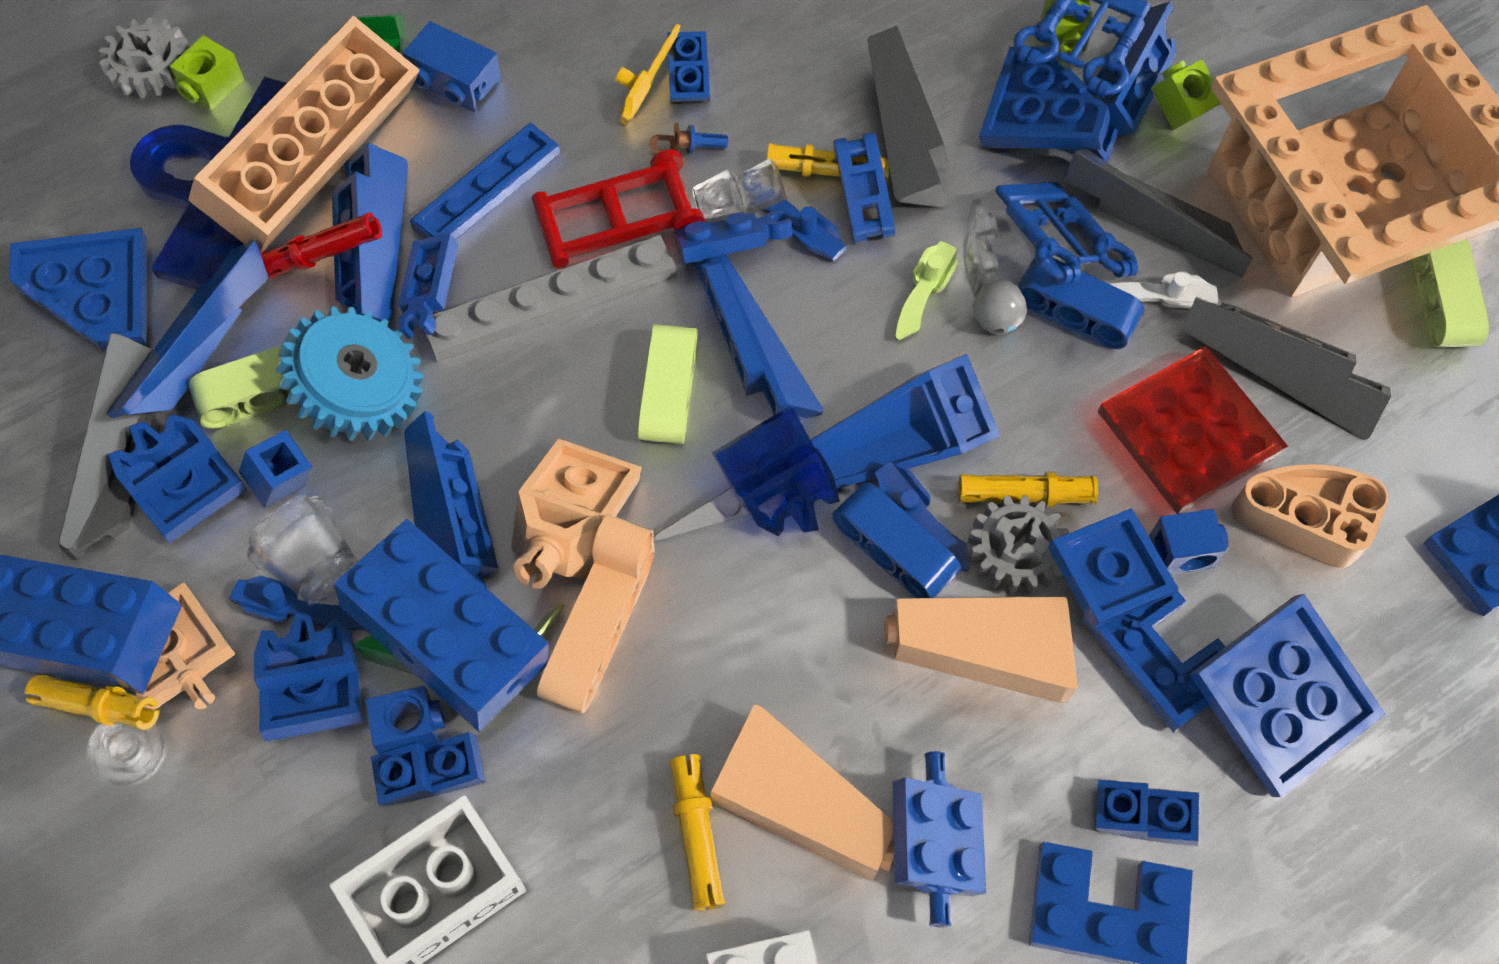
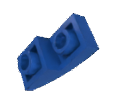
(689, 67)
(427, 770)
(1146, 813)

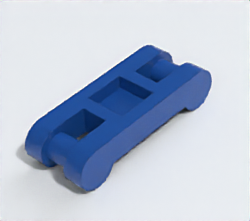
(864, 187)

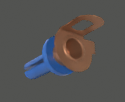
(689, 140)

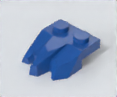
(176, 475)
(307, 679)

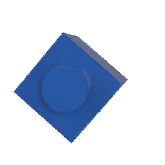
(275, 468)

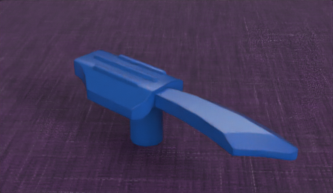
(812, 230)
(913, 498)
(277, 602)

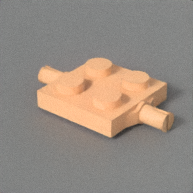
(189, 654)

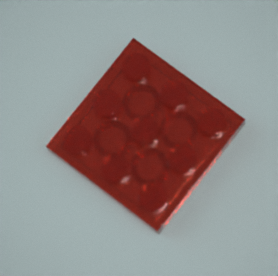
(1192, 429)

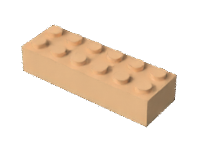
(303, 135)

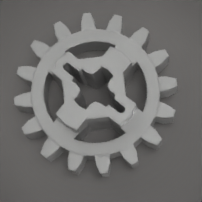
(142, 56)
(1001, 530)

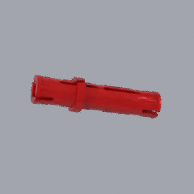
(305, 251)

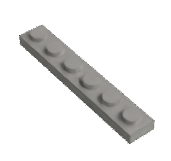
(550, 297)

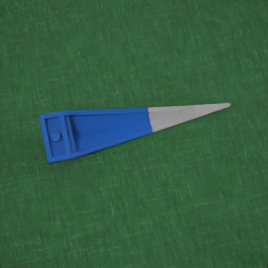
(912, 425)

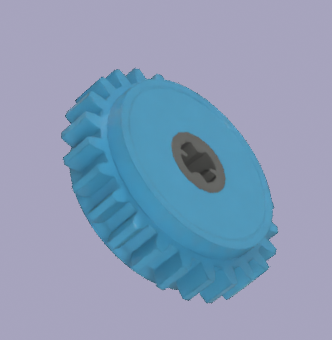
(350, 373)

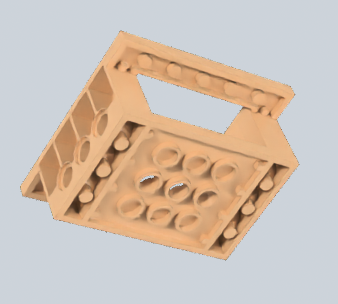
(1429, 131)

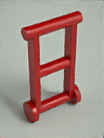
(663, 167)

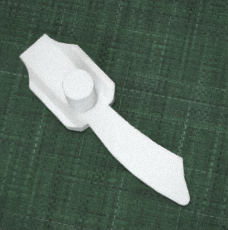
(1174, 290)

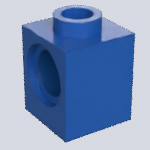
(1190, 541)
(388, 709)

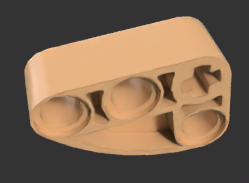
(1326, 501)

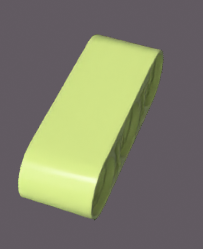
(1452, 296)
(668, 384)
(238, 390)

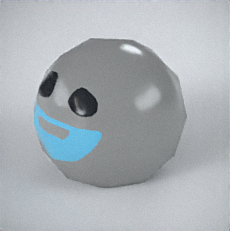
(1000, 307)

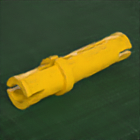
(812, 160)
(1038, 488)
(102, 704)
(693, 811)

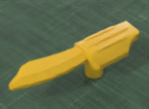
(641, 84)

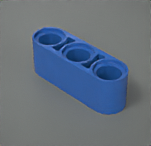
(1084, 306)
(896, 542)

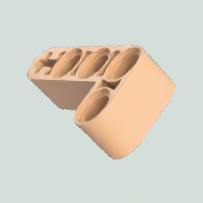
(581, 655)

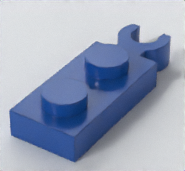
(730, 235)
(426, 283)

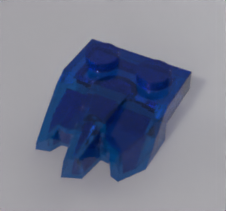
(777, 473)

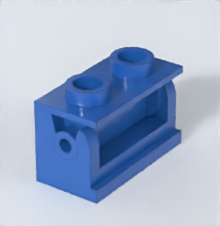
(453, 65)

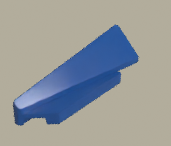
(1145, 63)
(369, 271)
(193, 335)
(752, 342)
(448, 497)

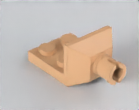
(563, 509)

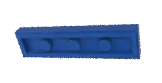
(487, 184)

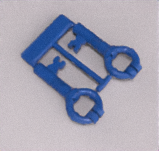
(1112, 62)
(1072, 211)

